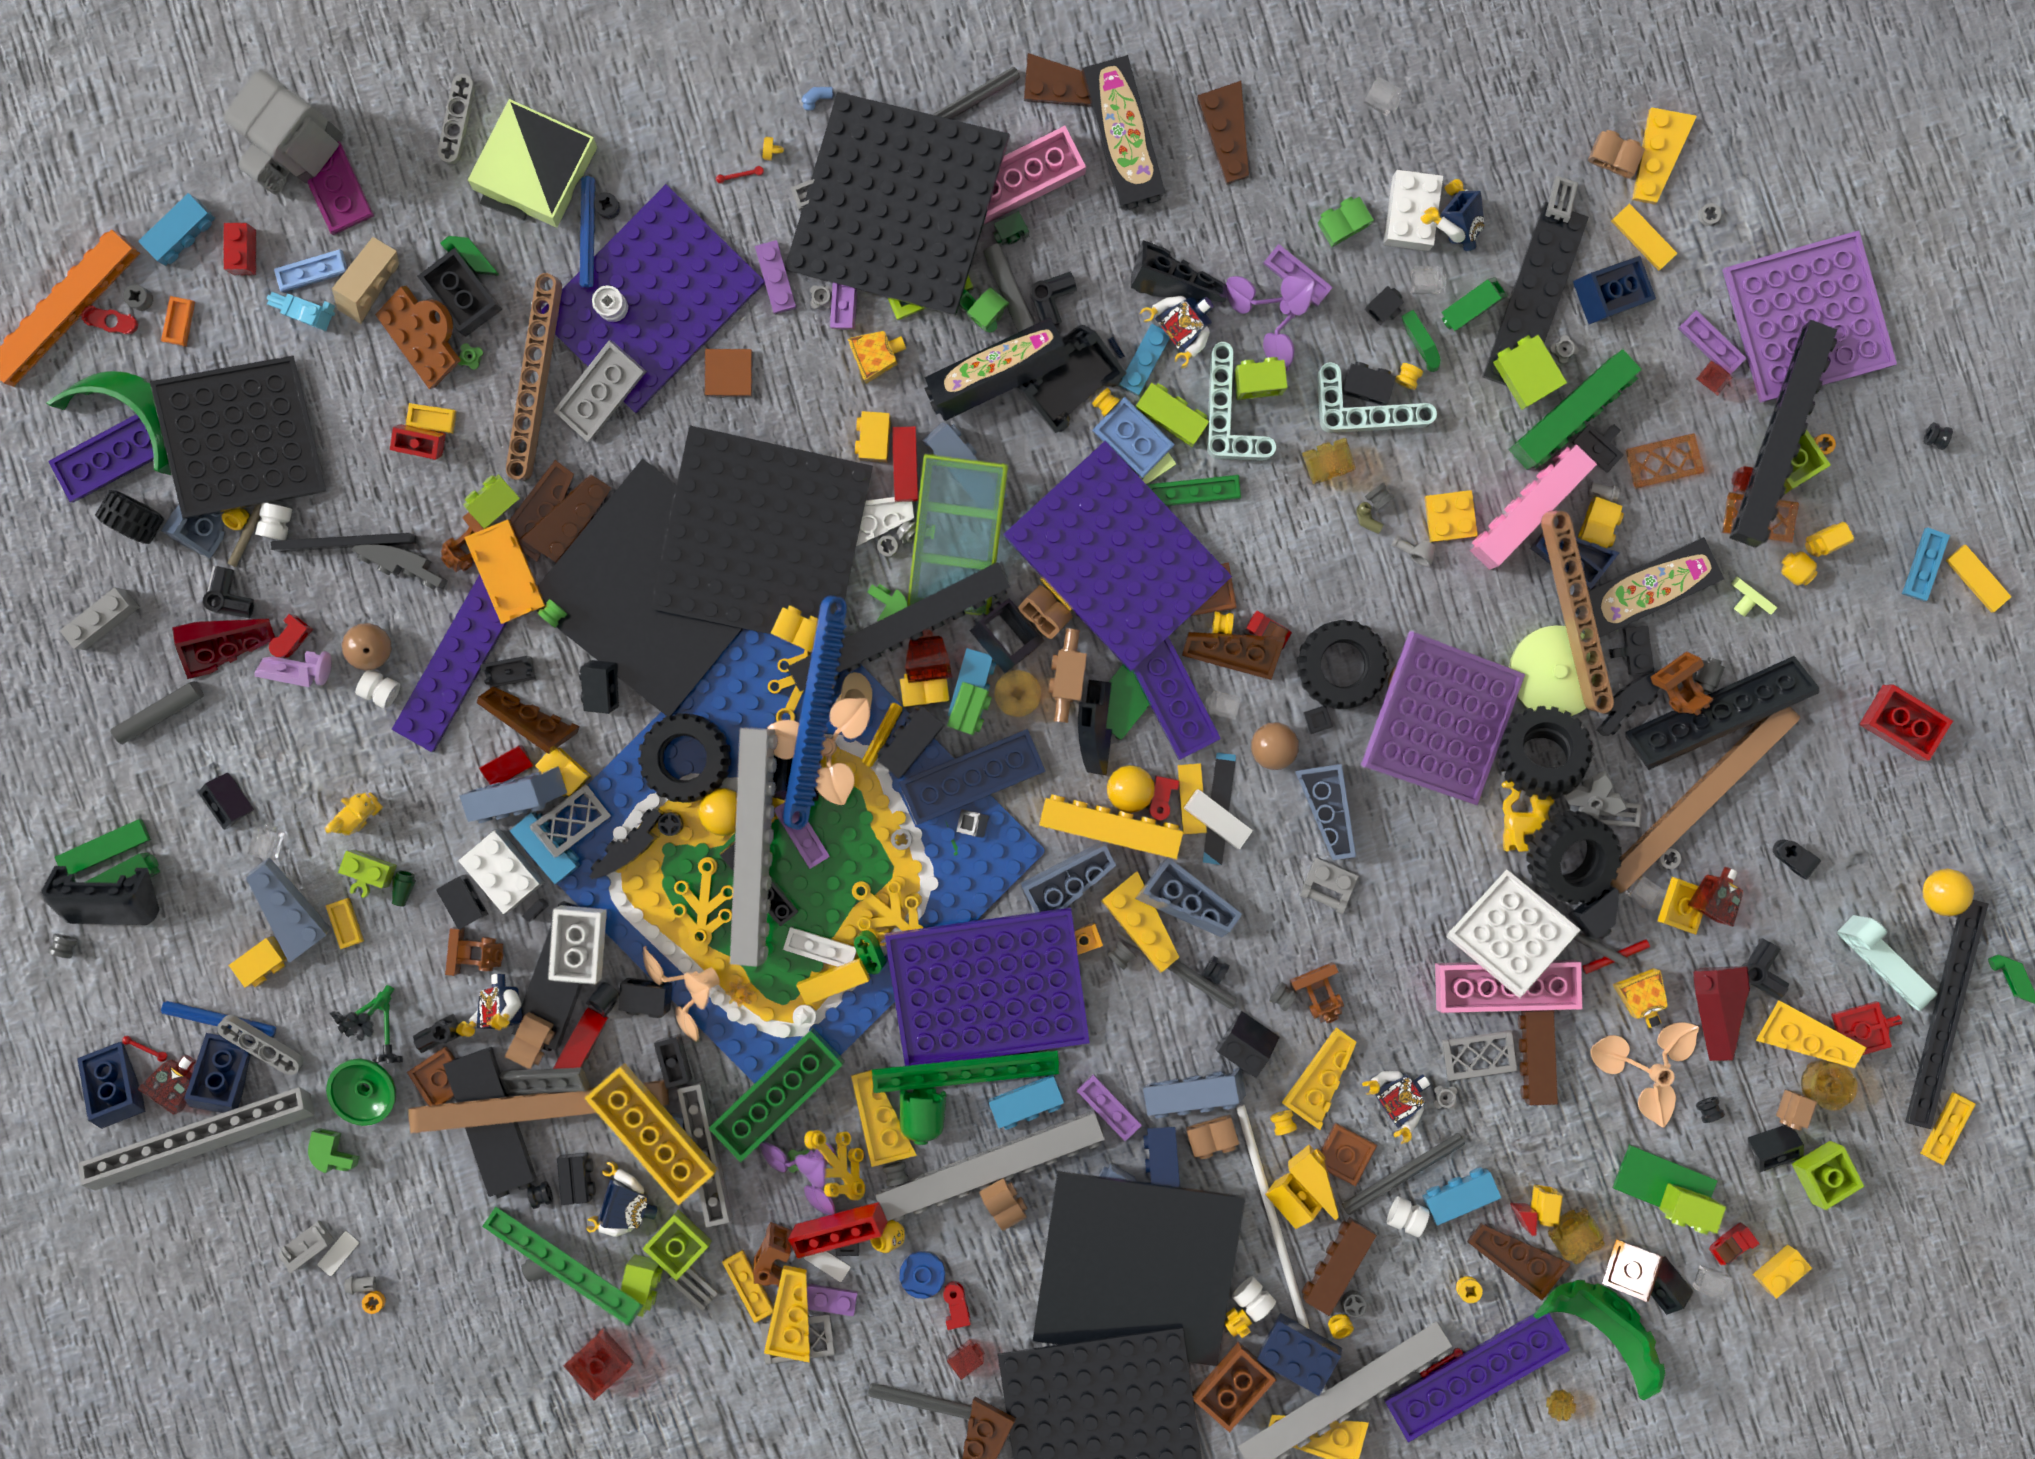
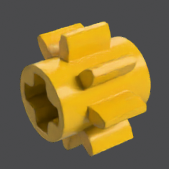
(1238, 1322)

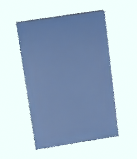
(1133, 437)

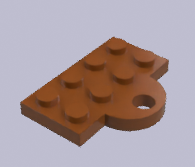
(420, 334)

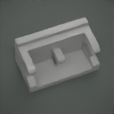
(305, 1246)

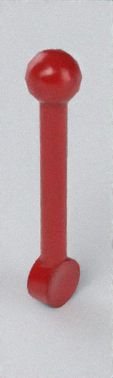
(758, 171)
(161, 1056)
(1456, 1353)

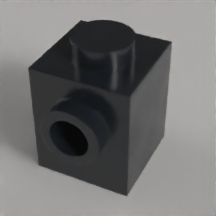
(1385, 305)

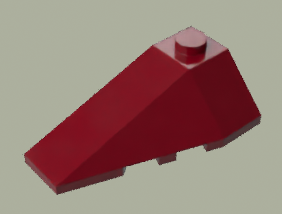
(210, 644)
(1721, 1006)

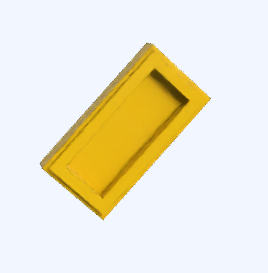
(431, 418)
(344, 923)

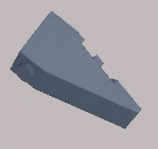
(198, 533)

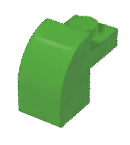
(987, 309)
(893, 604)
(324, 1153)

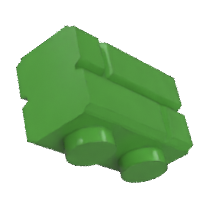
(968, 709)

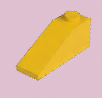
(1311, 1172)

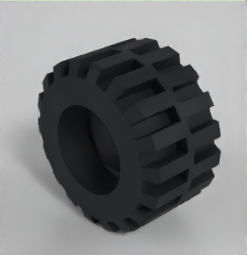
(129, 517)

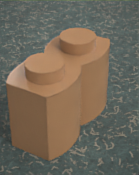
(1616, 154)
(1045, 612)
(530, 1040)
(1795, 1110)
(1212, 1136)
(1003, 1204)

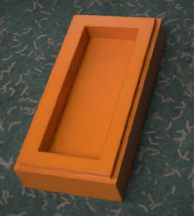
(178, 321)

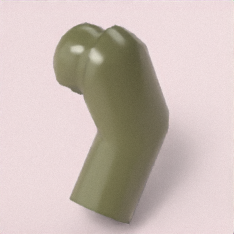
(1365, 518)

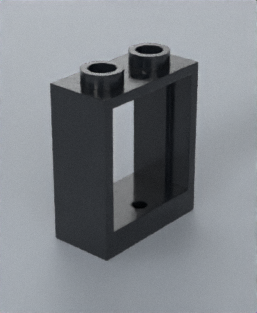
(1019, 625)

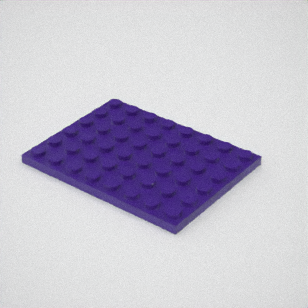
(677, 290)
(1117, 555)
(987, 987)

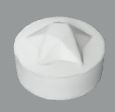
(804, 1016)

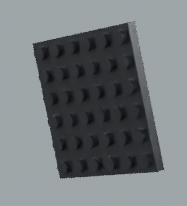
(237, 437)

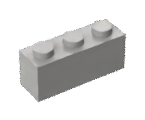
(99, 619)

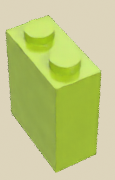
(1529, 371)

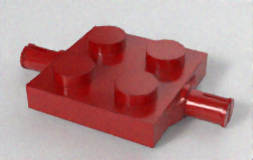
(1866, 1026)

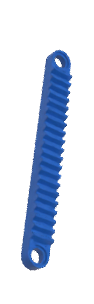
(815, 712)

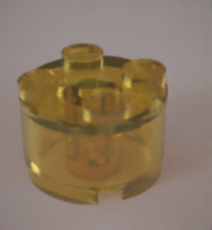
(1329, 461)
(1010, 704)
(1833, 1097)
(1577, 1235)

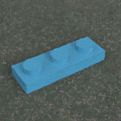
(1144, 360)
(1925, 564)

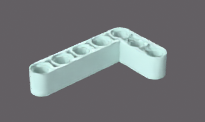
(1224, 412)
(1365, 413)
(1865, 938)

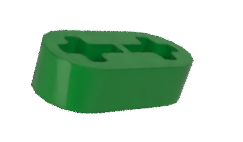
(870, 952)

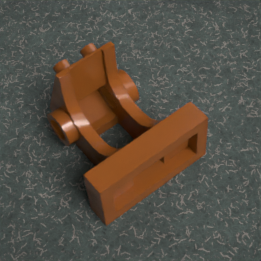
(451, 552)
(1690, 696)
(460, 952)
(1328, 1009)
(773, 1247)

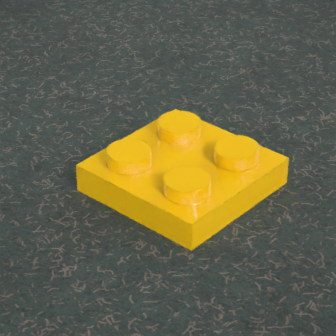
(1450, 516)
(1675, 907)

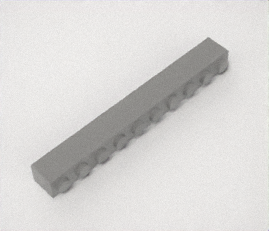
(753, 846)
(196, 1139)
(991, 1165)
(1347, 1395)

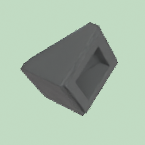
(972, 823)

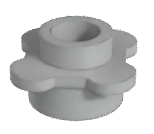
(816, 291)
(1571, 349)
(907, 532)
(1450, 1102)

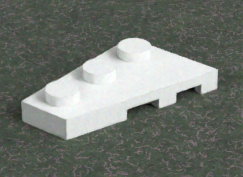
(882, 516)

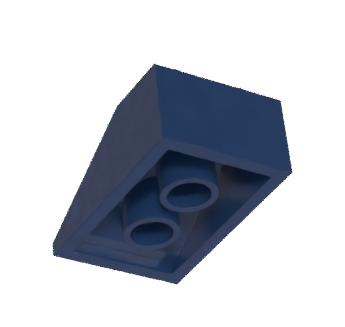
(1614, 289)
(218, 1075)
(110, 1086)

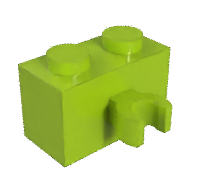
(490, 501)
(366, 871)

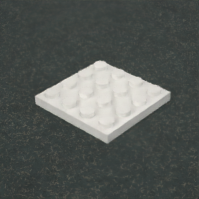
(1513, 933)

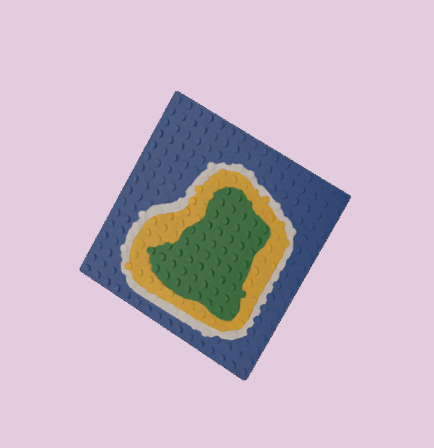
(854, 835)

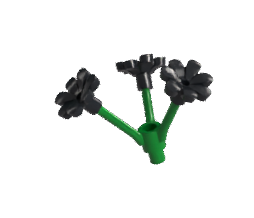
(360, 1024)

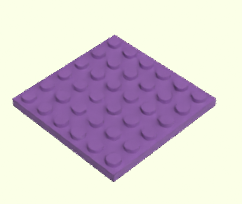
(1807, 283)
(1442, 718)

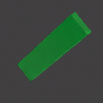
(1198, 490)
(104, 847)

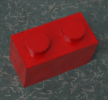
(239, 249)
(417, 441)

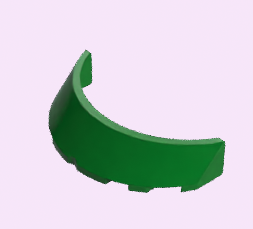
(133, 392)
(1618, 1322)

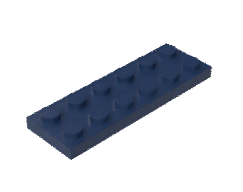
(972, 777)

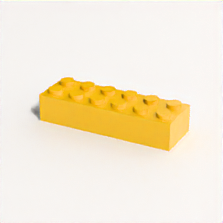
(1111, 828)
(651, 1134)

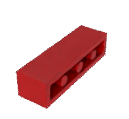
(838, 1230)

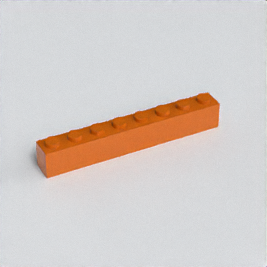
(64, 305)

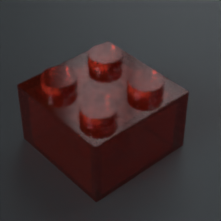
(598, 1364)

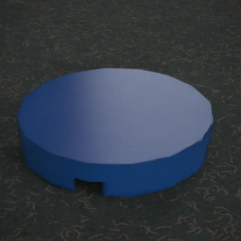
(922, 1274)

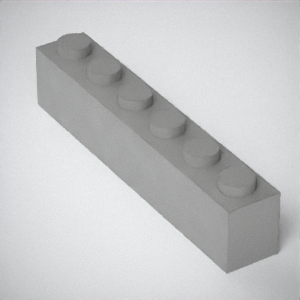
(697, 1121)

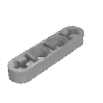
(456, 119)
(258, 1048)

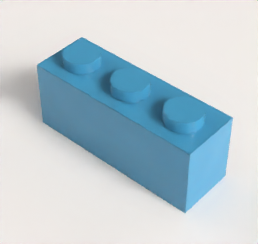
(177, 230)
(974, 671)
(555, 868)
(1026, 1102)
(1461, 1195)

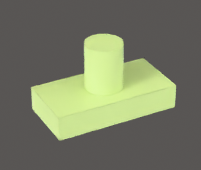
(1750, 599)

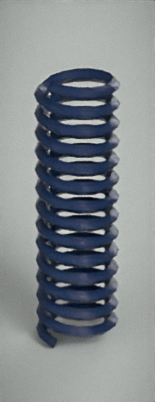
(1116, 345)

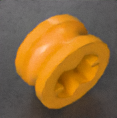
(1830, 439)
(370, 1309)

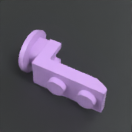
(297, 672)

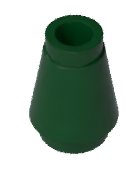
(401, 887)

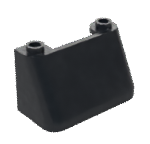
(1066, 387)
(120, 903)

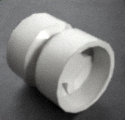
(610, 303)
(273, 521)
(381, 690)
(1406, 1216)
(1250, 1295)

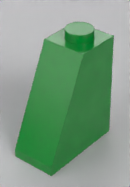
(1473, 304)
(127, 868)

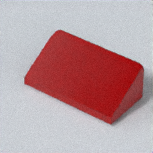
(506, 765)
(1526, 1217)

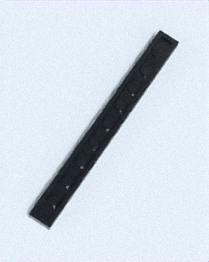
(1946, 1015)

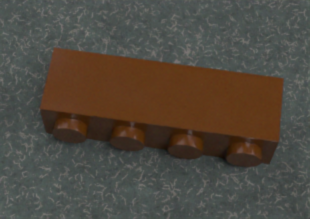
(1538, 1057)
(1338, 1266)

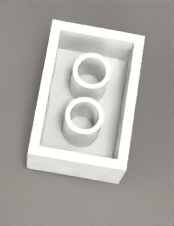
(1409, 198)
(501, 871)
(577, 944)

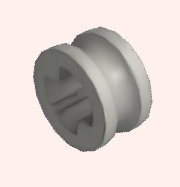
(1716, 212)
(881, 549)
(903, 846)
(1671, 865)

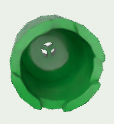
(922, 1114)

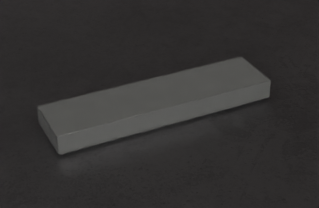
(544, 1081)

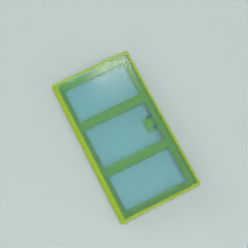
(956, 524)

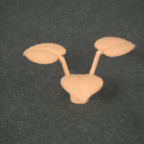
(837, 780)
(698, 985)
(1657, 1102)

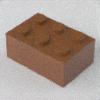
(1233, 1387)

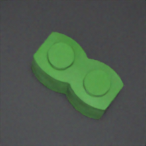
(1345, 221)

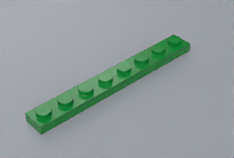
(965, 1071)
(563, 1266)

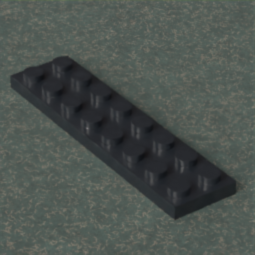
(1538, 284)
(1728, 712)

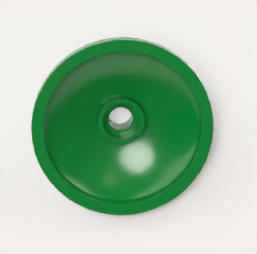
(353, 1100)

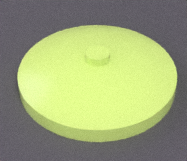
(1548, 671)

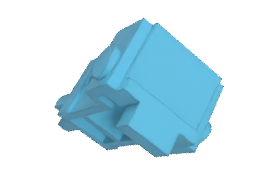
(303, 310)

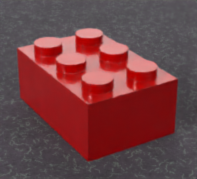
(1906, 722)

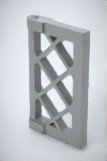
(571, 840)
(1492, 1069)
(830, 1351)

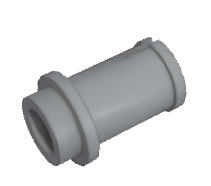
(1604, 492)
(360, 1284)

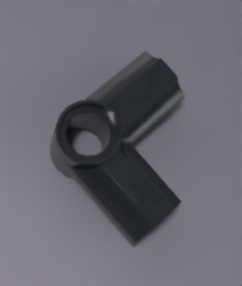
(1055, 288)
(220, 586)
(1762, 959)
(441, 1032)

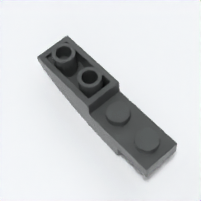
(394, 559)

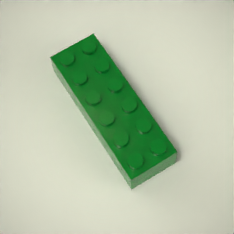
(1579, 406)
(776, 1094)

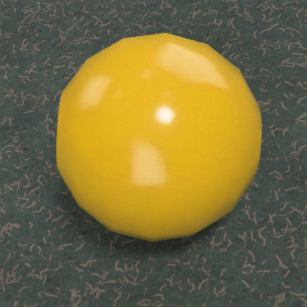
(1130, 788)
(719, 811)
(1948, 892)

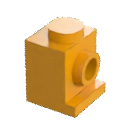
(1092, 934)

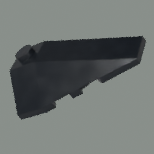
(1164, 276)

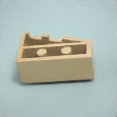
(365, 279)

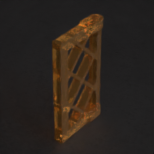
(1649, 448)
(1790, 524)

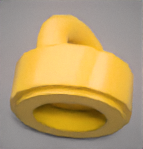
(769, 148)
(235, 518)
(1340, 1326)

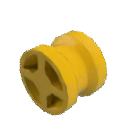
(1409, 376)
(1105, 401)
(1222, 623)
(1283, 1122)
(1469, 1285)

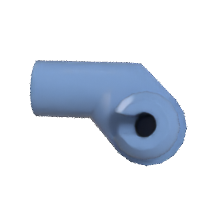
(814, 94)

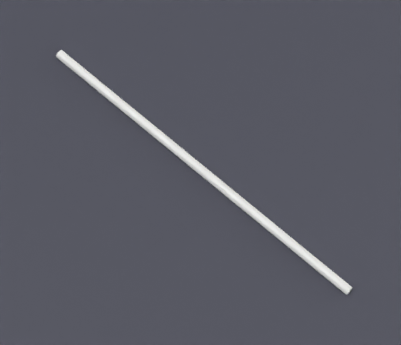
(1272, 1217)

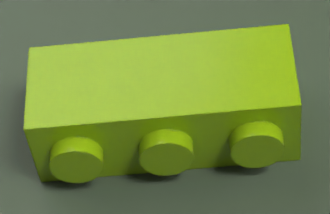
(1172, 414)

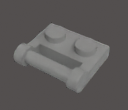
(1332, 878)

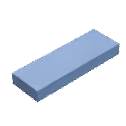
(310, 270)

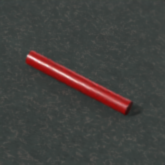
(1604, 961)

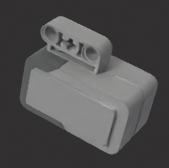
(283, 132)

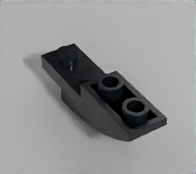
(1639, 692)
(1092, 730)
(623, 853)
(780, 905)

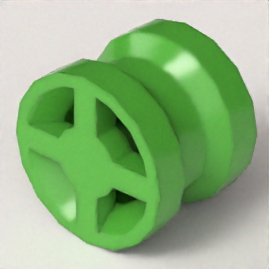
(552, 613)

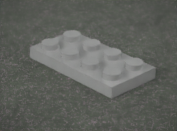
(599, 391)

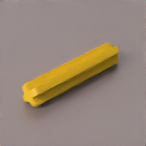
(882, 734)

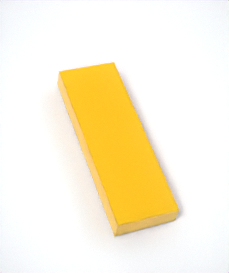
(1644, 237)
(1978, 578)
(1189, 780)
(833, 981)
(1947, 1128)
(752, 1294)

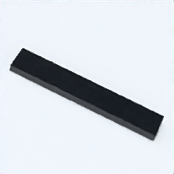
(342, 542)

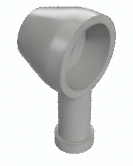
(1421, 554)

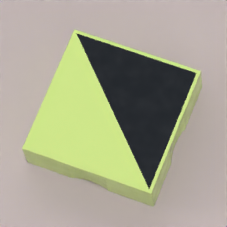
(532, 163)

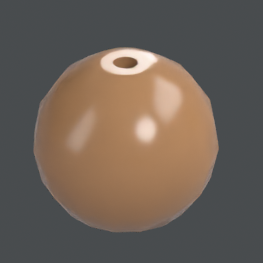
(366, 646)
(1274, 746)

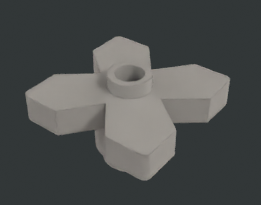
(1596, 796)

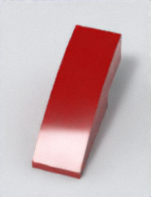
(905, 464)
(582, 1040)

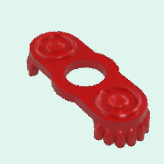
(97, 317)

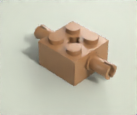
(1068, 675)

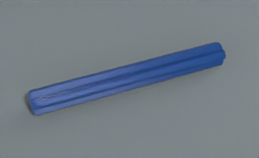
(587, 232)
(208, 1017)

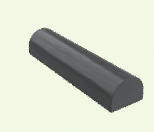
(1008, 287)
(157, 712)

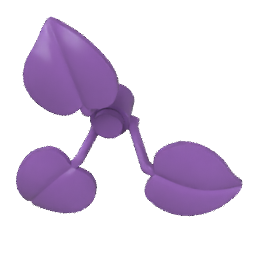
(1295, 300)
(812, 1166)

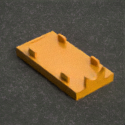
(505, 571)

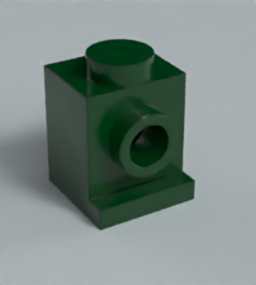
(1010, 229)

